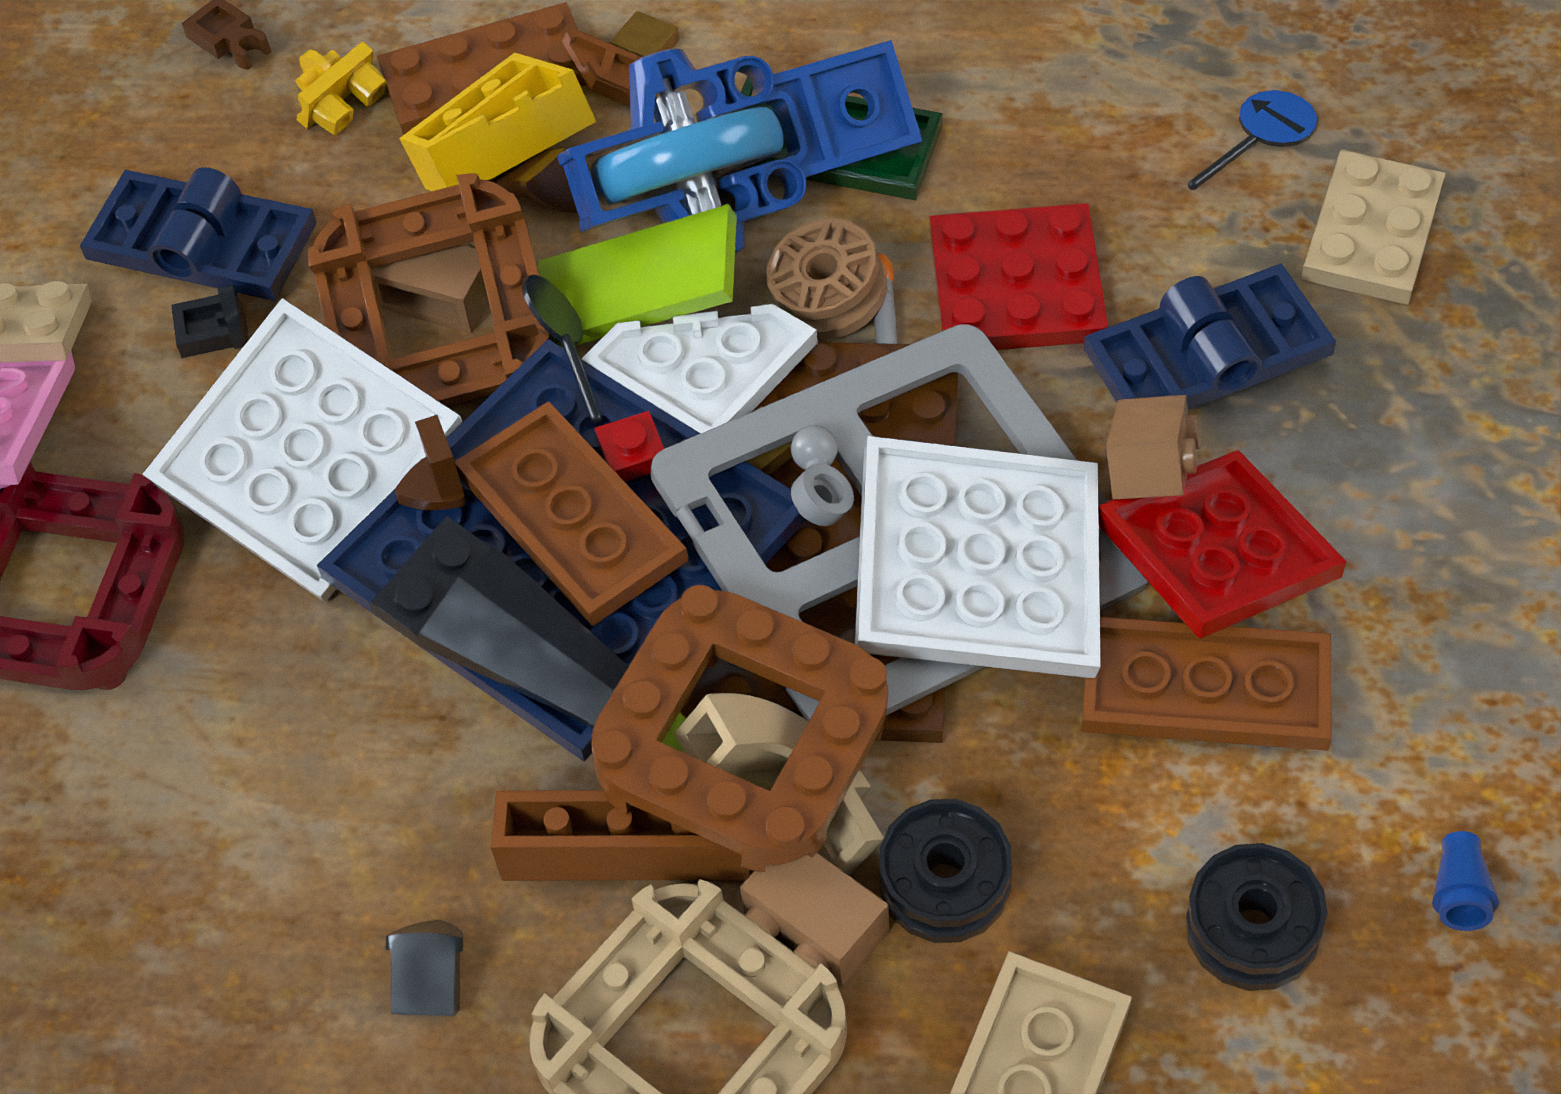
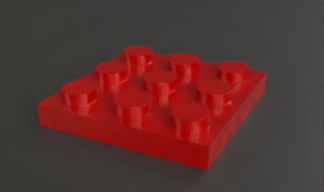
(1019, 274)
(1222, 545)

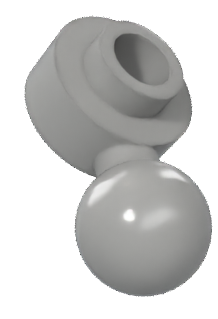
(821, 490)

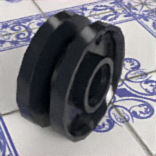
(953, 835)
(1247, 952)

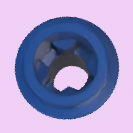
(1464, 887)

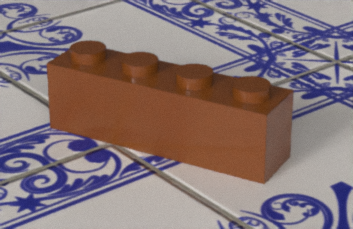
(588, 839)

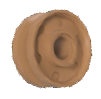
(828, 276)

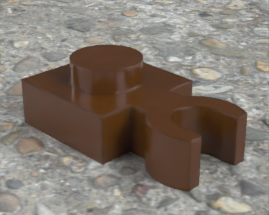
(224, 28)

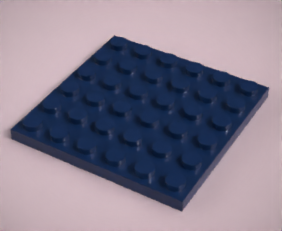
(393, 531)

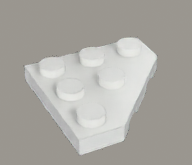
(705, 365)

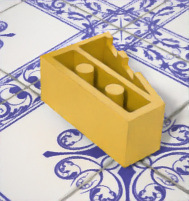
(498, 122)

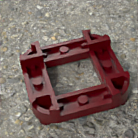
(113, 635)

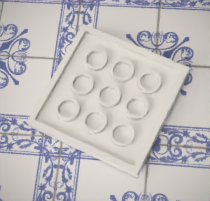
(296, 444)
(979, 558)

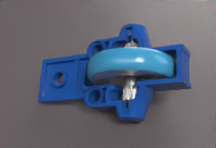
(737, 133)

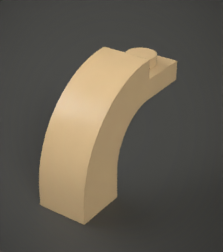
(754, 742)

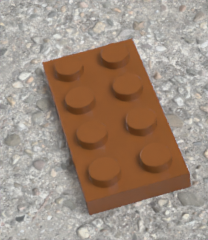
(437, 70)
(571, 513)
(1216, 688)

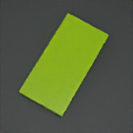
(649, 272)

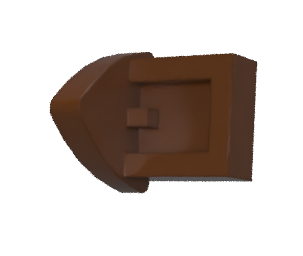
(541, 180)
(434, 479)

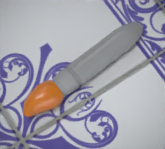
(886, 317)

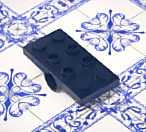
(199, 232)
(1211, 339)

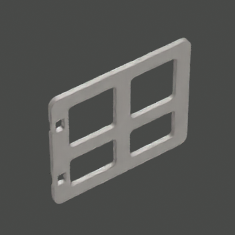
(684, 472)

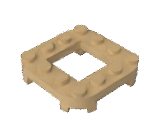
(728, 947)

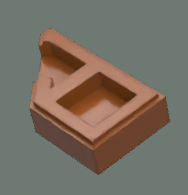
(601, 64)

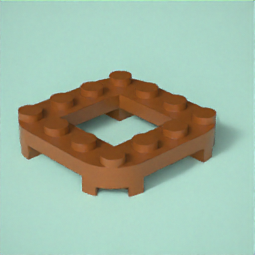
(421, 225)
(704, 799)

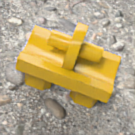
(331, 80)

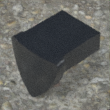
(210, 323)
(425, 968)

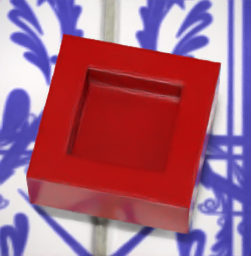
(629, 445)

